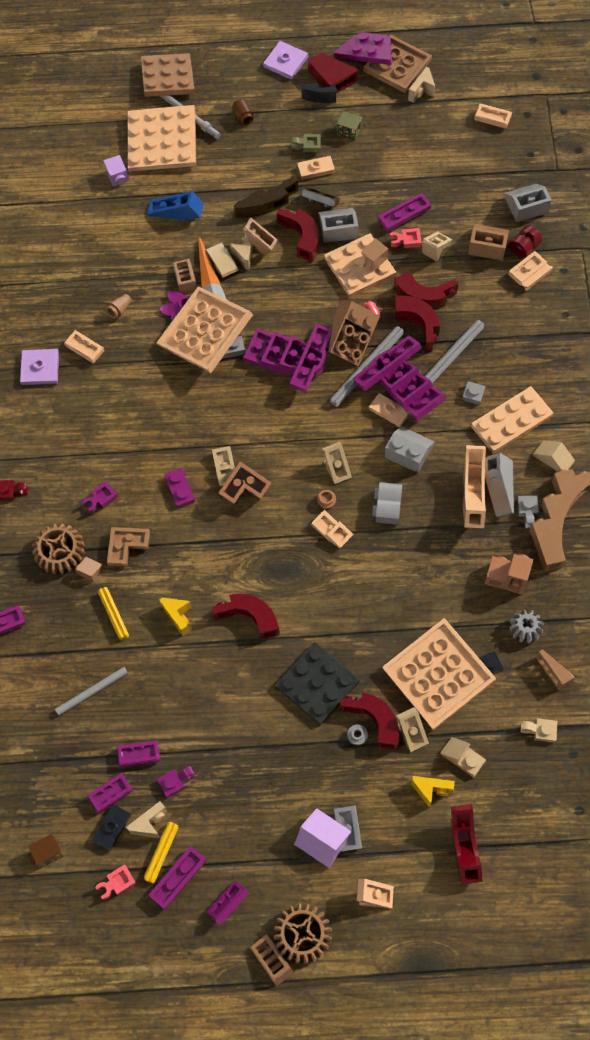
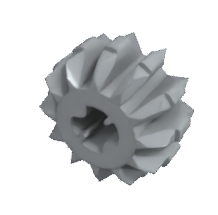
(526, 619)

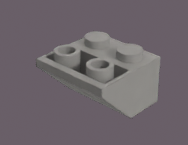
(528, 202)
(338, 225)

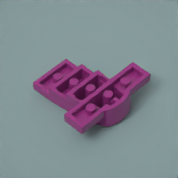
(290, 355)
(402, 379)

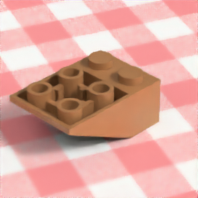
(351, 331)

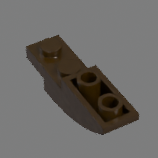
(265, 202)

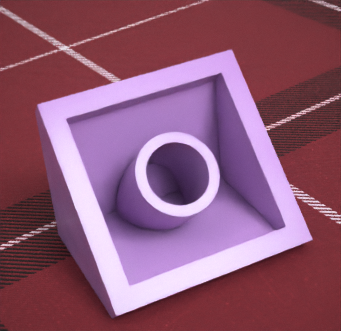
(322, 837)

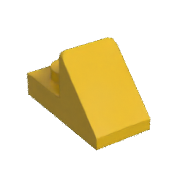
(175, 610)
(426, 786)

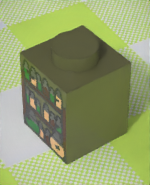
(348, 125)

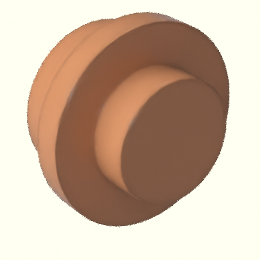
(326, 499)

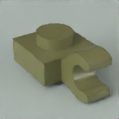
(309, 143)

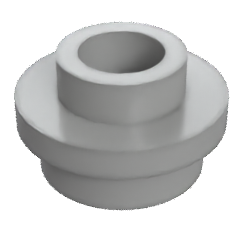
(360, 740)

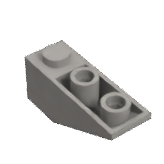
(500, 483)

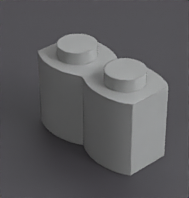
(388, 503)

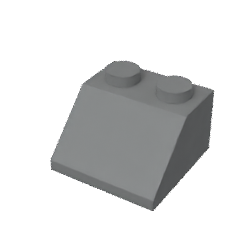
(408, 449)

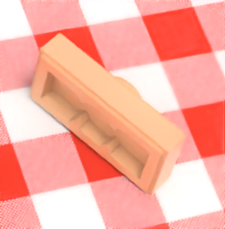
(493, 116)
(316, 167)
(84, 346)
(388, 410)

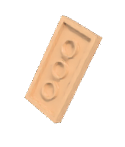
(512, 419)

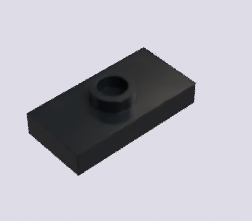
(111, 827)

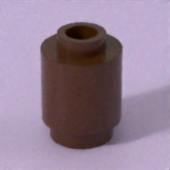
(242, 112)

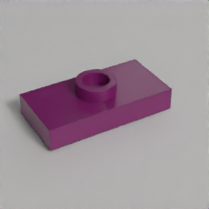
(138, 753)
(110, 793)
(227, 902)

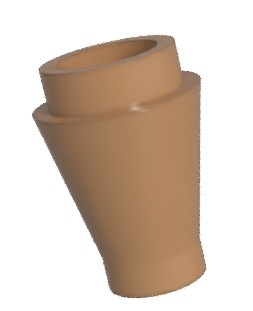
(118, 306)

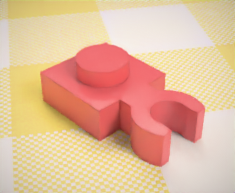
(409, 238)
(119, 880)

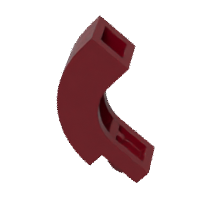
(306, 227)
(434, 296)
(418, 311)
(251, 607)
(380, 713)
(465, 845)

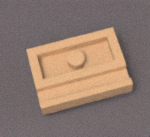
(530, 270)

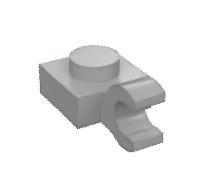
(528, 508)

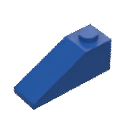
(178, 206)

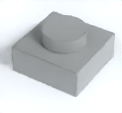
(473, 393)

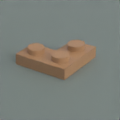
(124, 539)

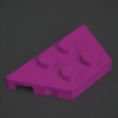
(367, 48)

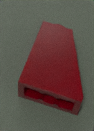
(332, 72)

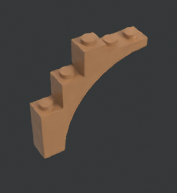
(548, 532)

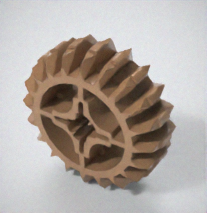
(62, 536)
(311, 939)

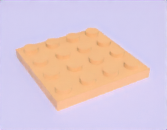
(161, 138)
(204, 329)
(439, 674)

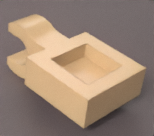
(543, 729)

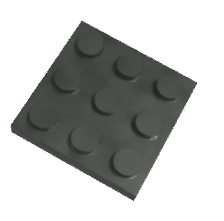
(317, 683)

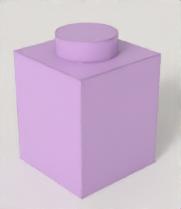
(116, 170)

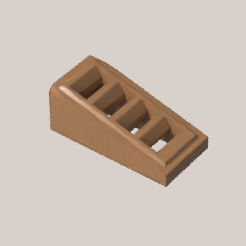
(263, 240)
(185, 277)
(557, 673)
(284, 973)

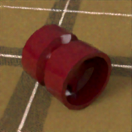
(525, 242)

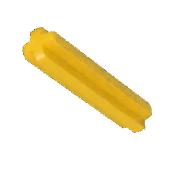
(113, 613)
(161, 852)

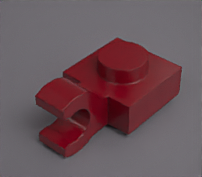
(9, 489)

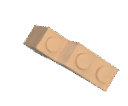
(474, 491)

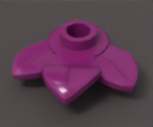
(176, 303)

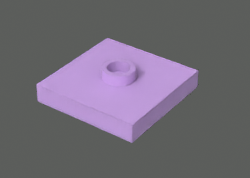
(285, 60)
(39, 367)

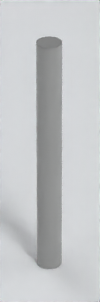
(91, 691)

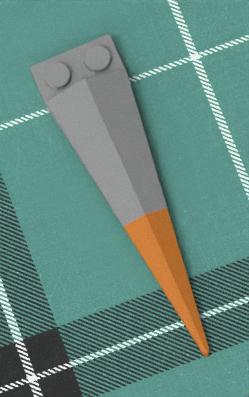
(211, 283)

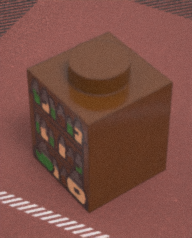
(44, 851)

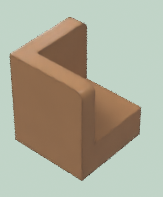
(376, 253)

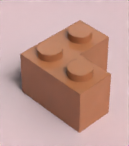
(241, 479)
(509, 574)

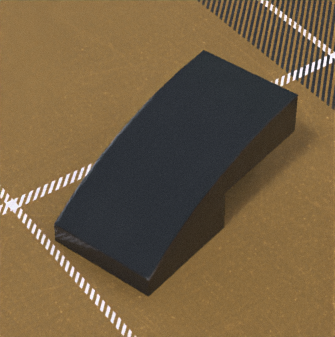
(313, 93)

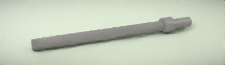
(205, 126)

